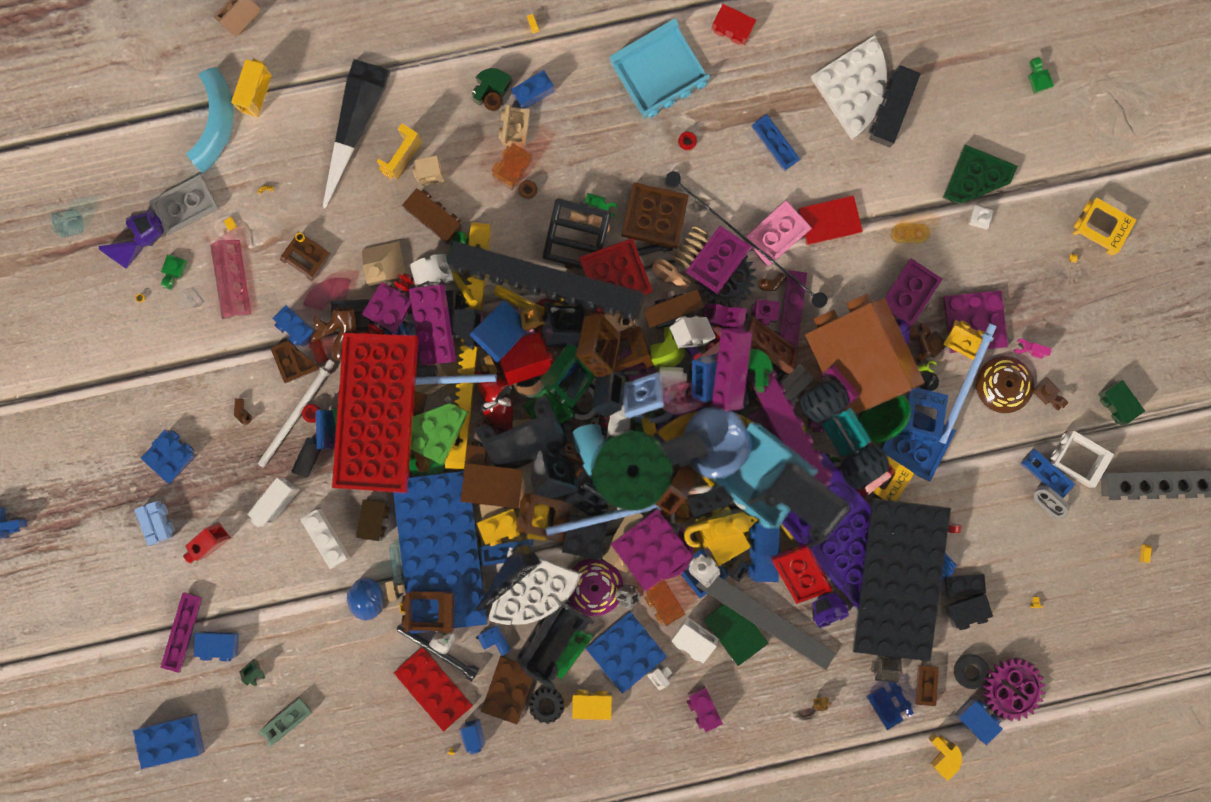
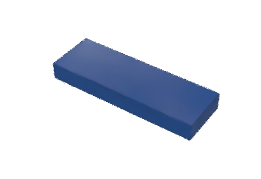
(775, 142)

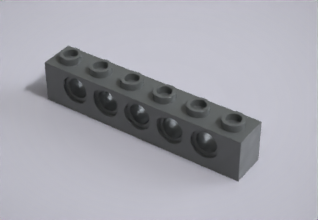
(1112, 484)

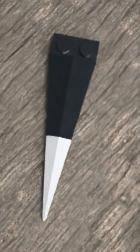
(361, 95)

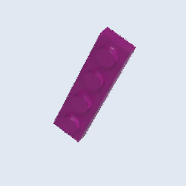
(793, 307)
(181, 632)

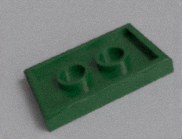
(735, 633)

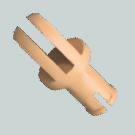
(592, 220)
(670, 274)

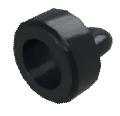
(931, 381)

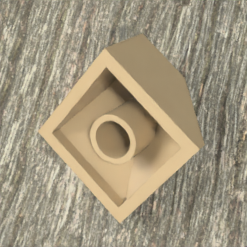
(383, 263)

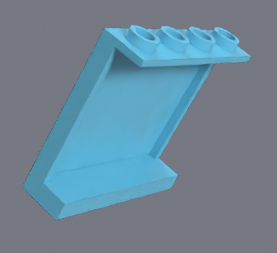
(659, 69)
(765, 456)

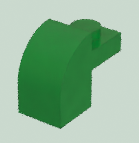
(761, 366)

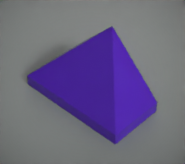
(122, 253)

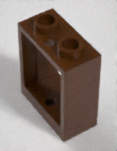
(599, 328)

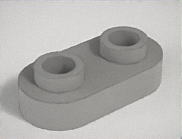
(1050, 501)

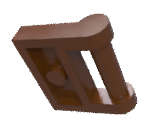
(310, 251)

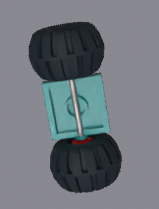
(845, 433)

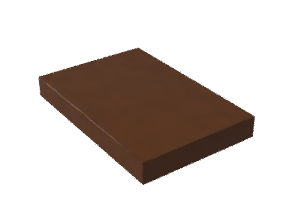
(491, 485)

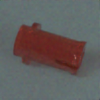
(318, 351)

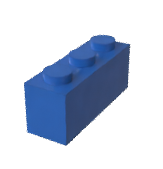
(764, 546)

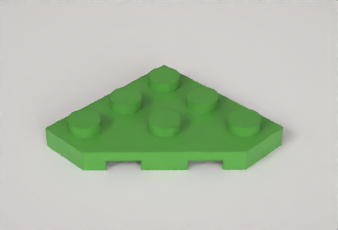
(437, 431)

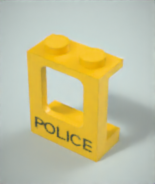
(1119, 233)
(897, 484)

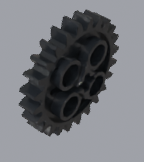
(734, 295)

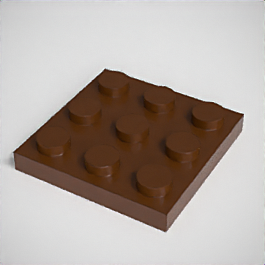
(655, 215)

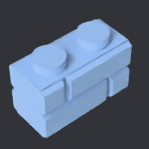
(154, 522)

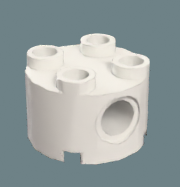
(431, 271)

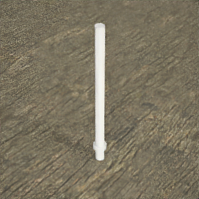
(296, 413)

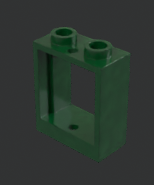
(557, 372)

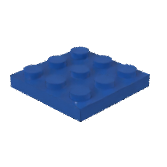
(915, 454)
(626, 652)

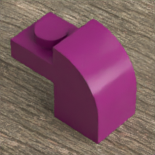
(725, 316)

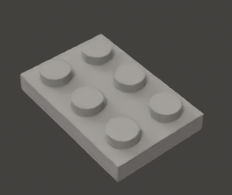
(184, 204)

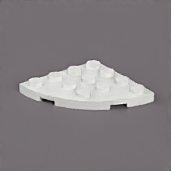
(854, 85)
(535, 594)

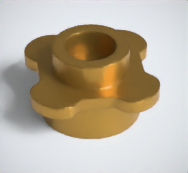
(821, 704)

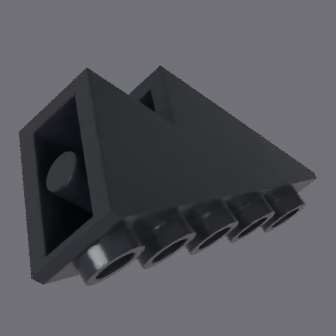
(462, 320)

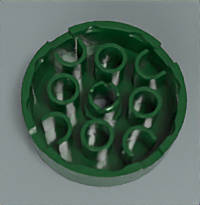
(642, 487)

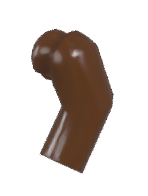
(772, 284)
(572, 454)

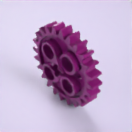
(1003, 703)

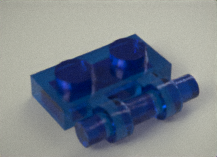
(885, 708)

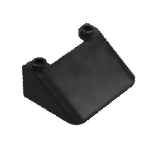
(522, 443)

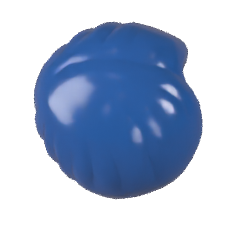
(365, 599)

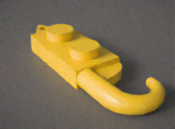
(720, 527)

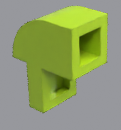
(666, 353)

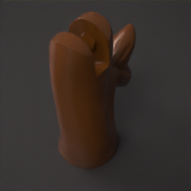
(340, 318)

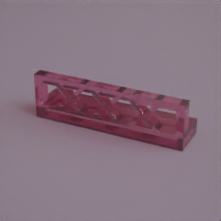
(224, 278)
(680, 402)

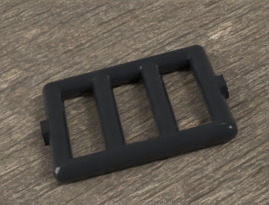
(555, 220)

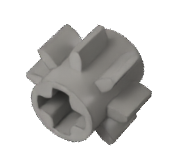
(628, 596)

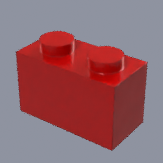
(733, 25)

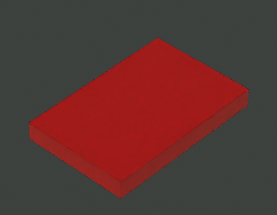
(831, 220)
(801, 573)

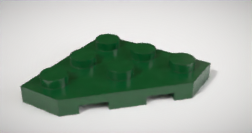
(977, 175)

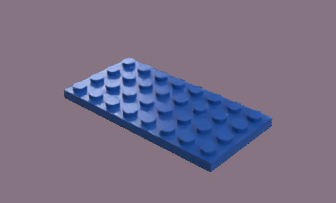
(440, 547)

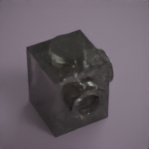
(887, 669)

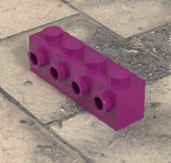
(732, 369)

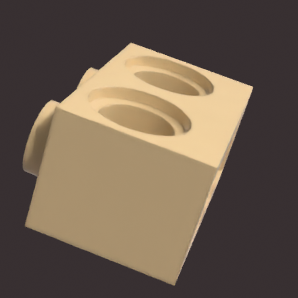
(428, 171)

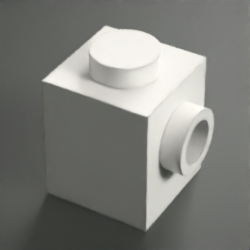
(704, 570)

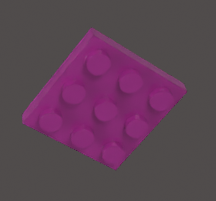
(978, 312)
(651, 550)

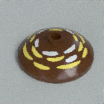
(992, 384)

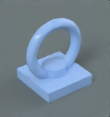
(643, 396)

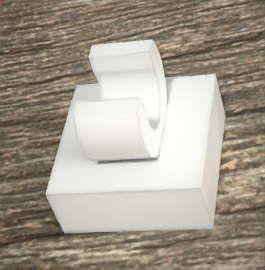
(981, 217)
(659, 677)

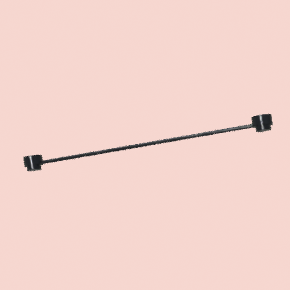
(673, 180)

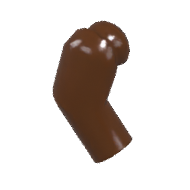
(240, 413)

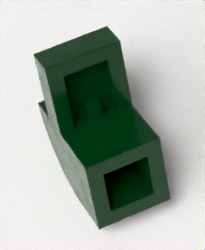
(493, 80)

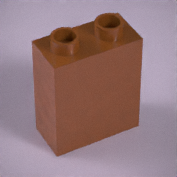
(866, 351)

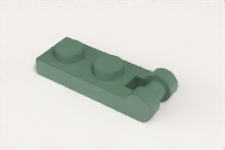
(286, 721)

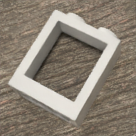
(1099, 466)
(273, 502)

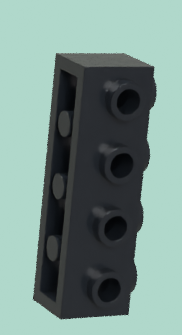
(894, 106)

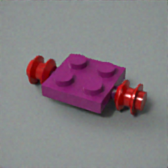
(389, 306)

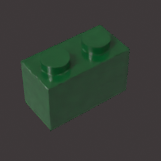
(1121, 403)

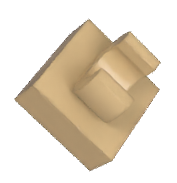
(393, 590)

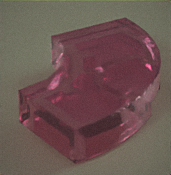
(326, 291)

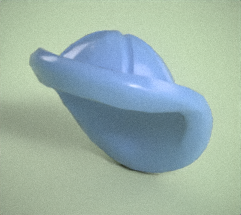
(728, 438)

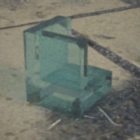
(67, 223)

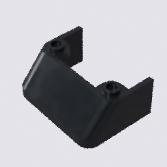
(804, 497)
(549, 640)

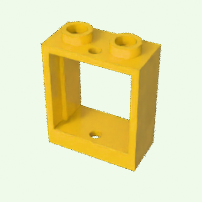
(251, 87)

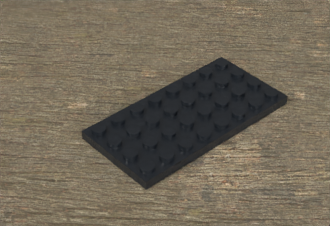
(901, 579)

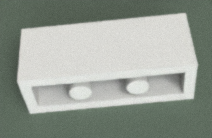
(325, 538)

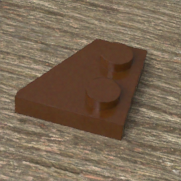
(292, 362)

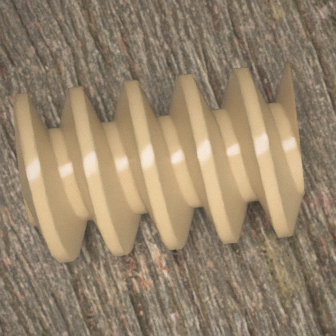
(691, 247)

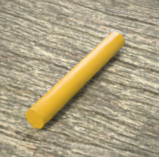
(464, 290)

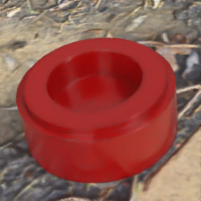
(954, 528)

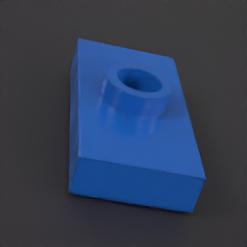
(325, 429)

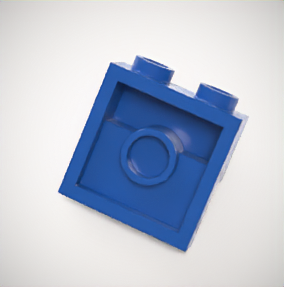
(168, 456)

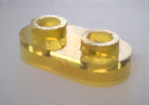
(909, 233)

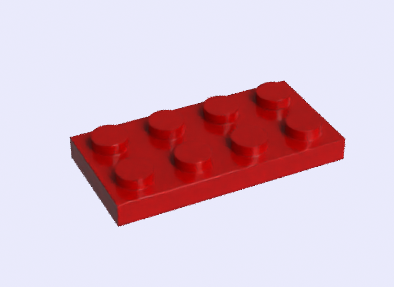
(433, 689)

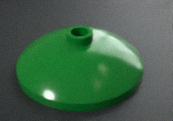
(886, 419)

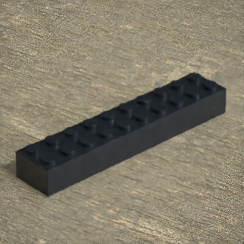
(545, 280)

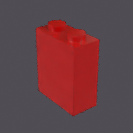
(526, 359)

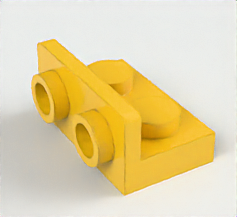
(964, 339)

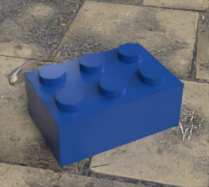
(168, 741)

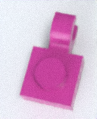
(1036, 350)

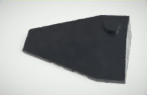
(513, 570)

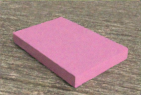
(778, 232)

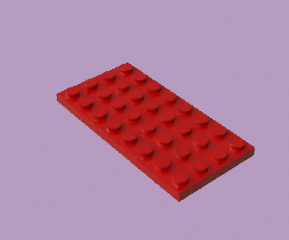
(375, 412)

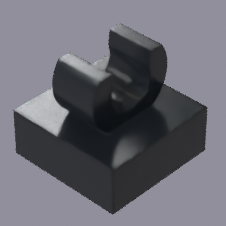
(738, 570)

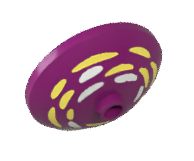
(608, 581)

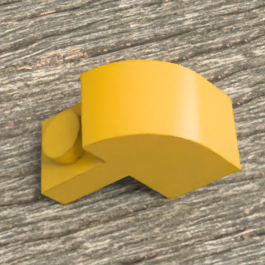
(949, 759)

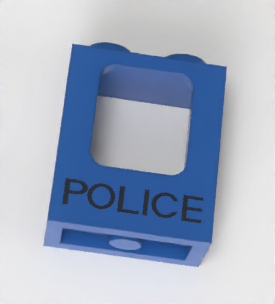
(929, 399)

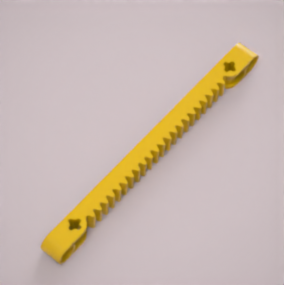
(478, 237)

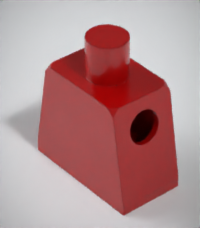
(206, 543)

